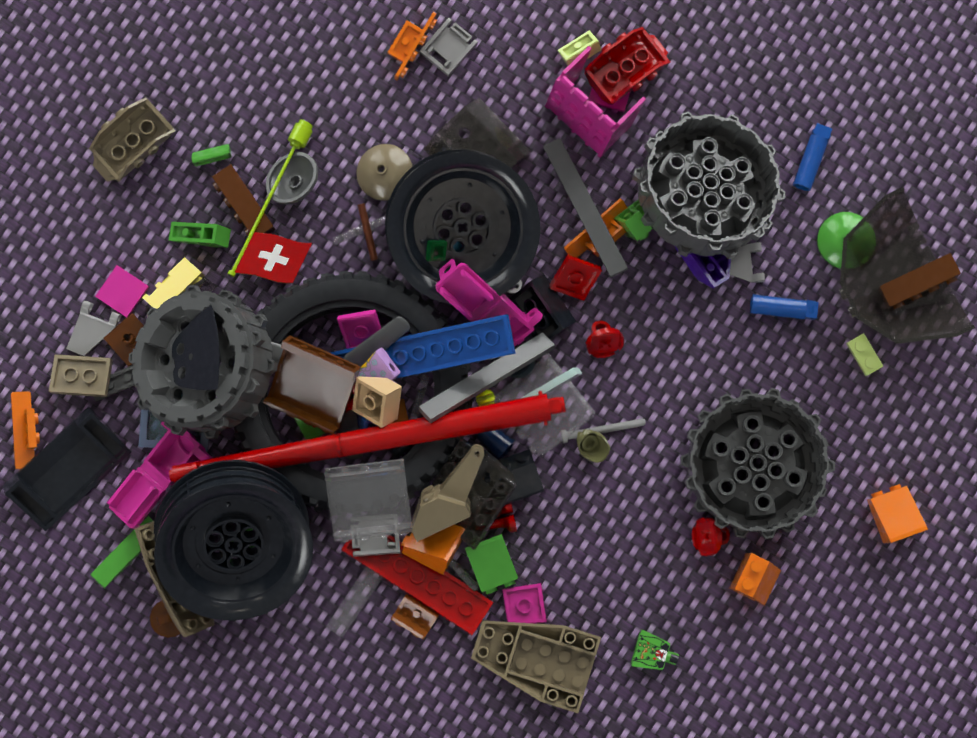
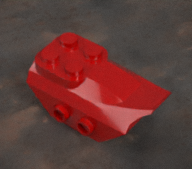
(626, 65)

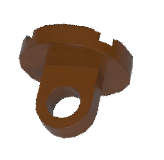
(162, 622)

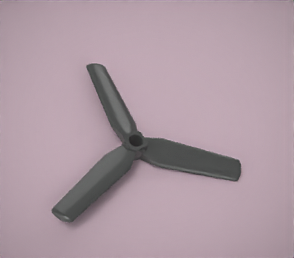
(359, 355)

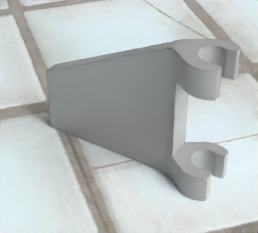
(742, 265)
(90, 330)

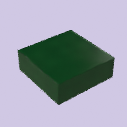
(436, 250)

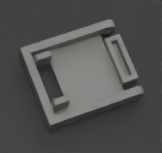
(450, 44)
(375, 546)

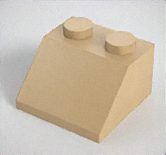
(377, 399)

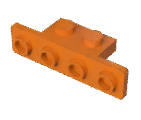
(407, 42)
(583, 242)
(24, 428)

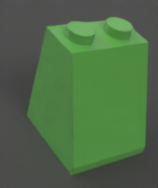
(492, 564)

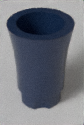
(496, 442)

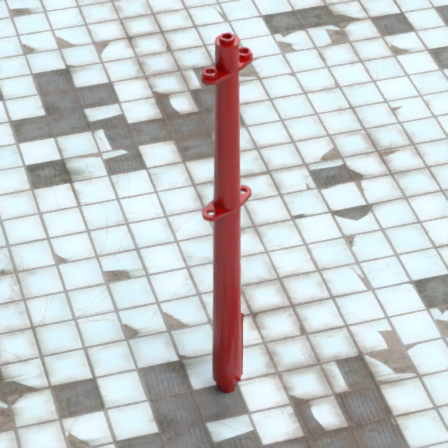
(398, 434)

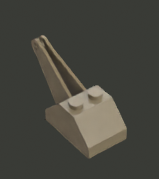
(449, 502)

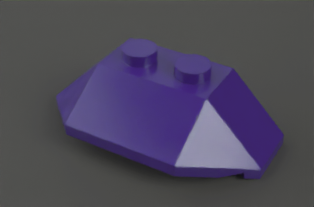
(709, 269)

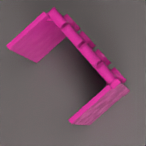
(585, 116)

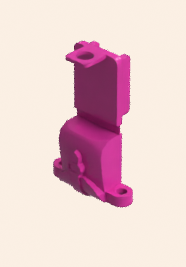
(479, 301)
(149, 482)

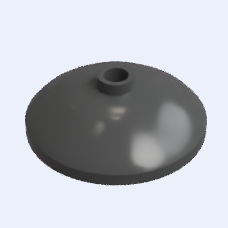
(297, 178)

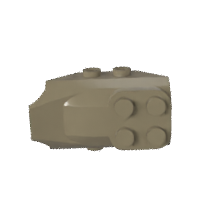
(129, 139)

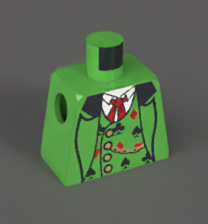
(652, 652)

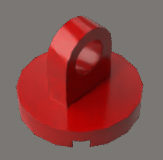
(605, 341)
(708, 537)

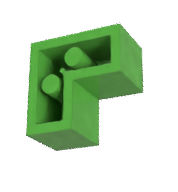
(631, 222)

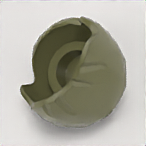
(593, 445)

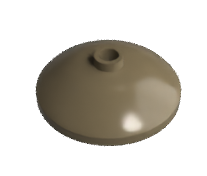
(381, 184)

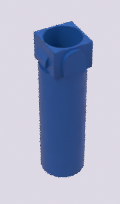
(812, 157)
(784, 307)

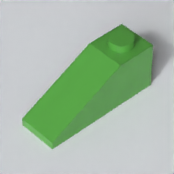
(200, 234)

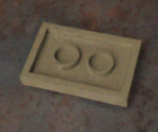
(80, 375)

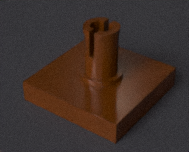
(123, 337)

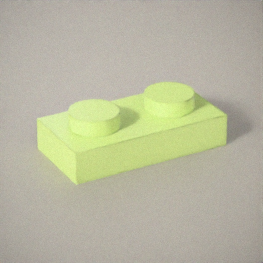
(864, 354)

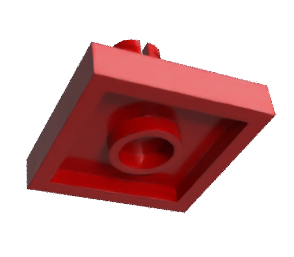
(575, 277)

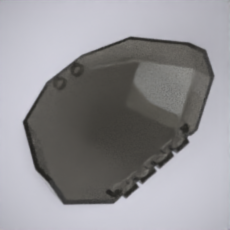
(883, 249)

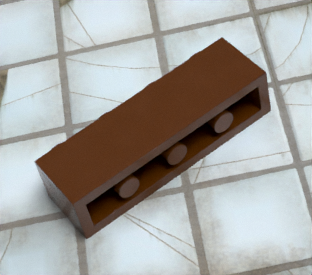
(241, 200)
(919, 281)

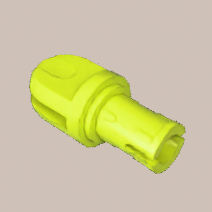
(485, 398)

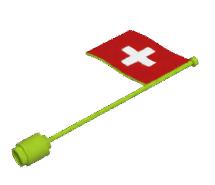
(270, 254)

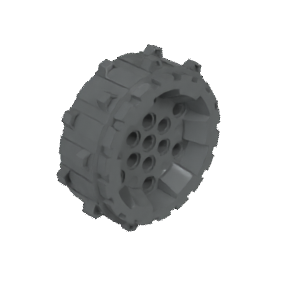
(730, 148)
(242, 373)
(774, 420)

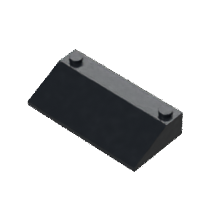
(66, 469)

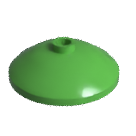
(832, 234)

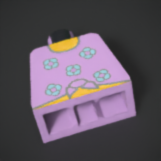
(379, 366)

